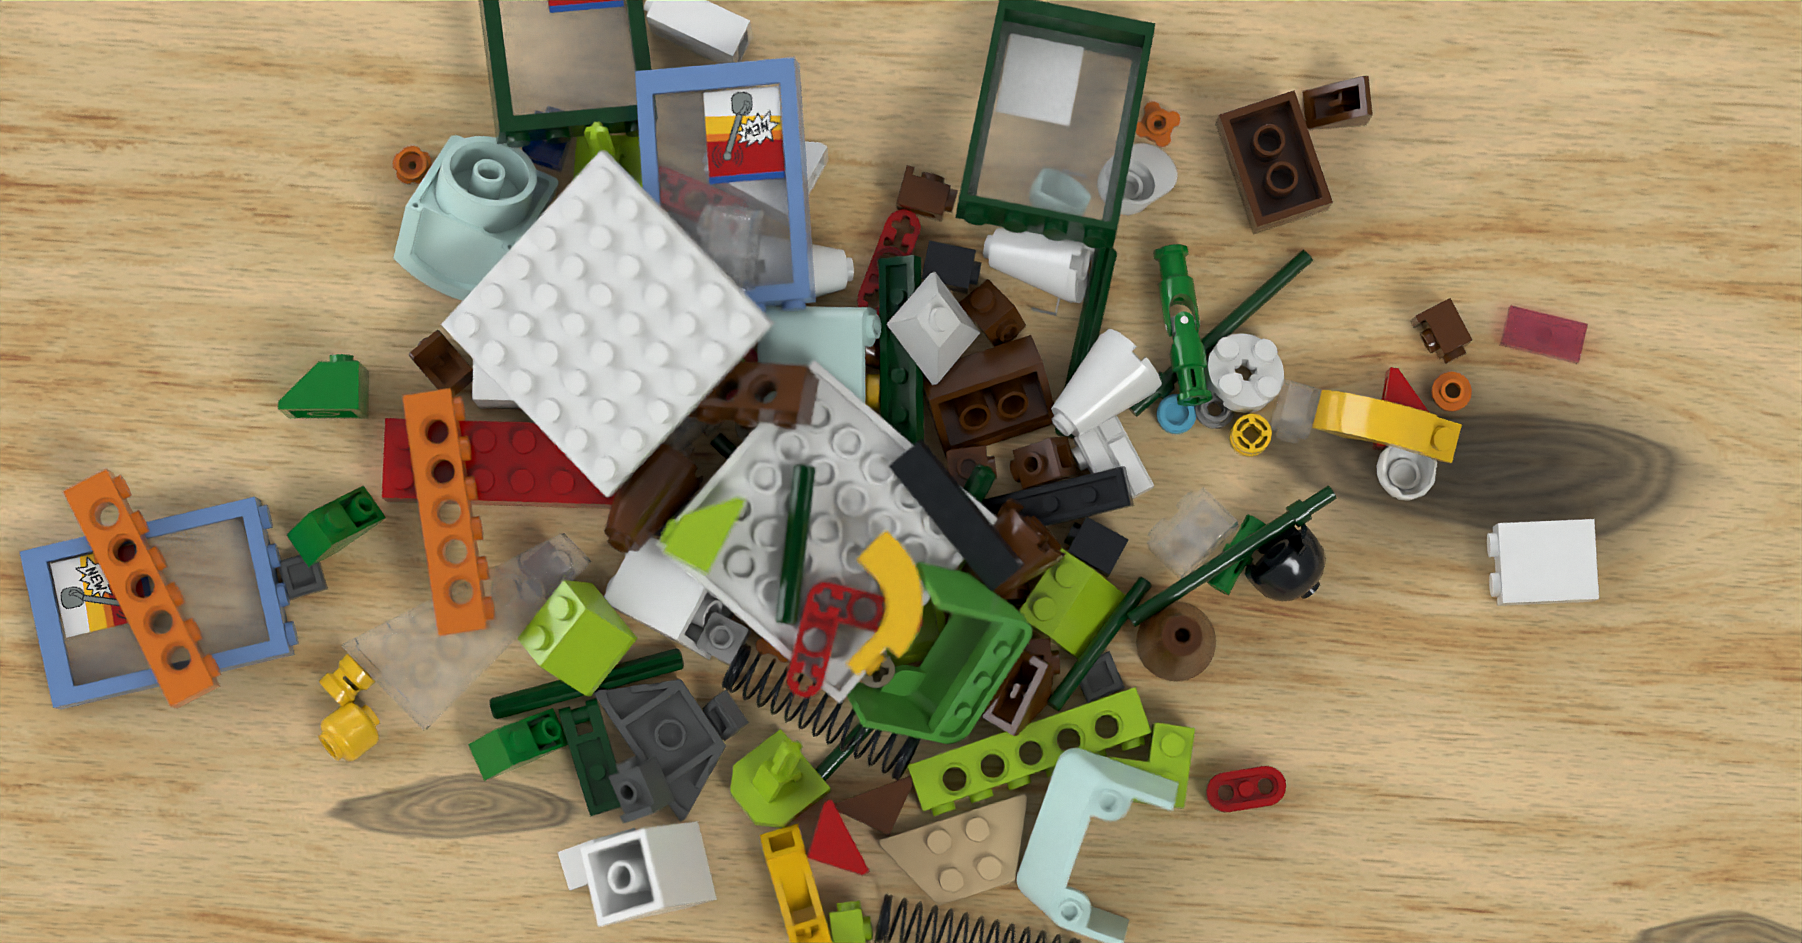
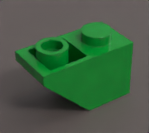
(335, 525)
(518, 744)

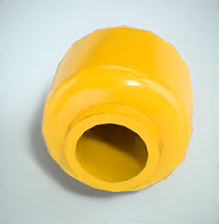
(349, 731)

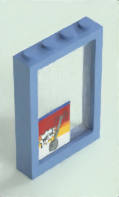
(734, 141)
(228, 586)

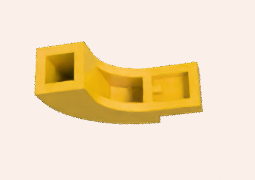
(1386, 424)
(903, 600)
(795, 886)

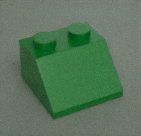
(329, 391)

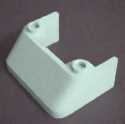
(1079, 789)

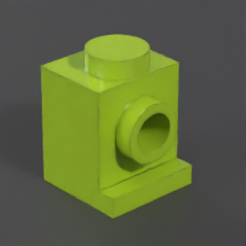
(849, 925)

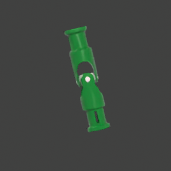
(1187, 350)

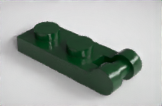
(591, 756)

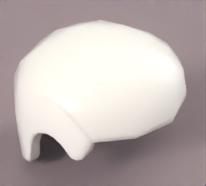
(1405, 473)

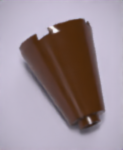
(650, 498)
(1030, 542)
(1165, 655)

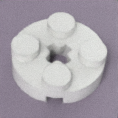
(1255, 354)

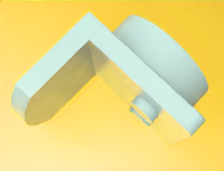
(470, 213)

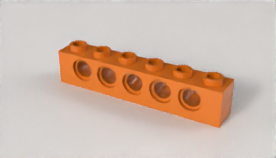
(420, 413)
(87, 503)

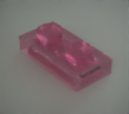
(1543, 334)

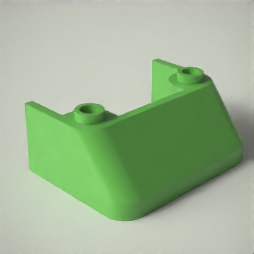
(961, 669)

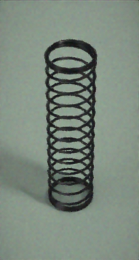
(902, 758)
(884, 920)

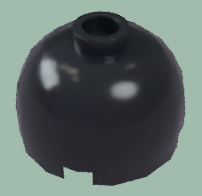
(1289, 566)

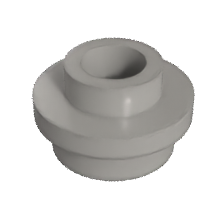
(1211, 421)

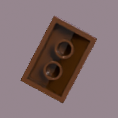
(991, 396)

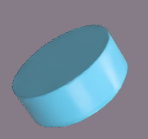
(1173, 417)

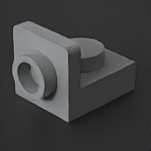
(722, 638)

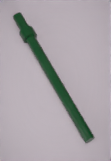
(1232, 322)
(1297, 514)

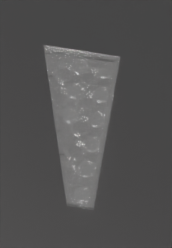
(430, 670)

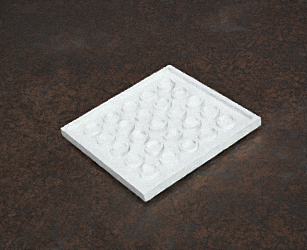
(607, 323)
(850, 507)

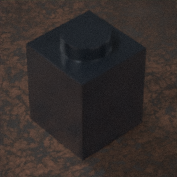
(953, 266)
(1095, 545)

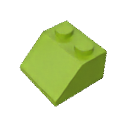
(701, 534)
(1071, 604)
(577, 636)

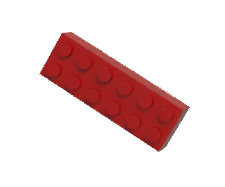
(509, 463)

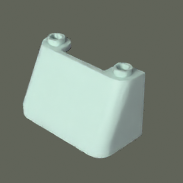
(824, 334)

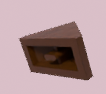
(1338, 104)
(1021, 694)
(879, 806)

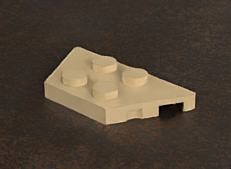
(963, 851)

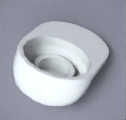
(1148, 178)

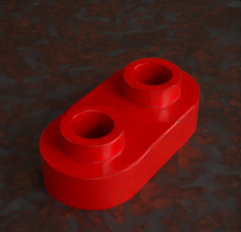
(1245, 789)

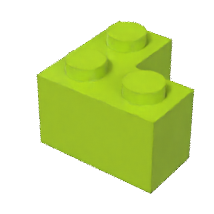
(1167, 757)

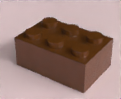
(1274, 162)

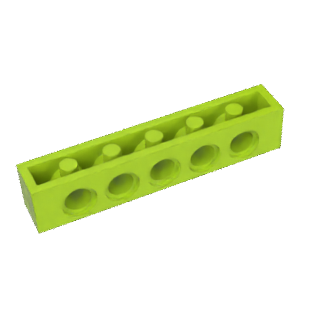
(928, 774)

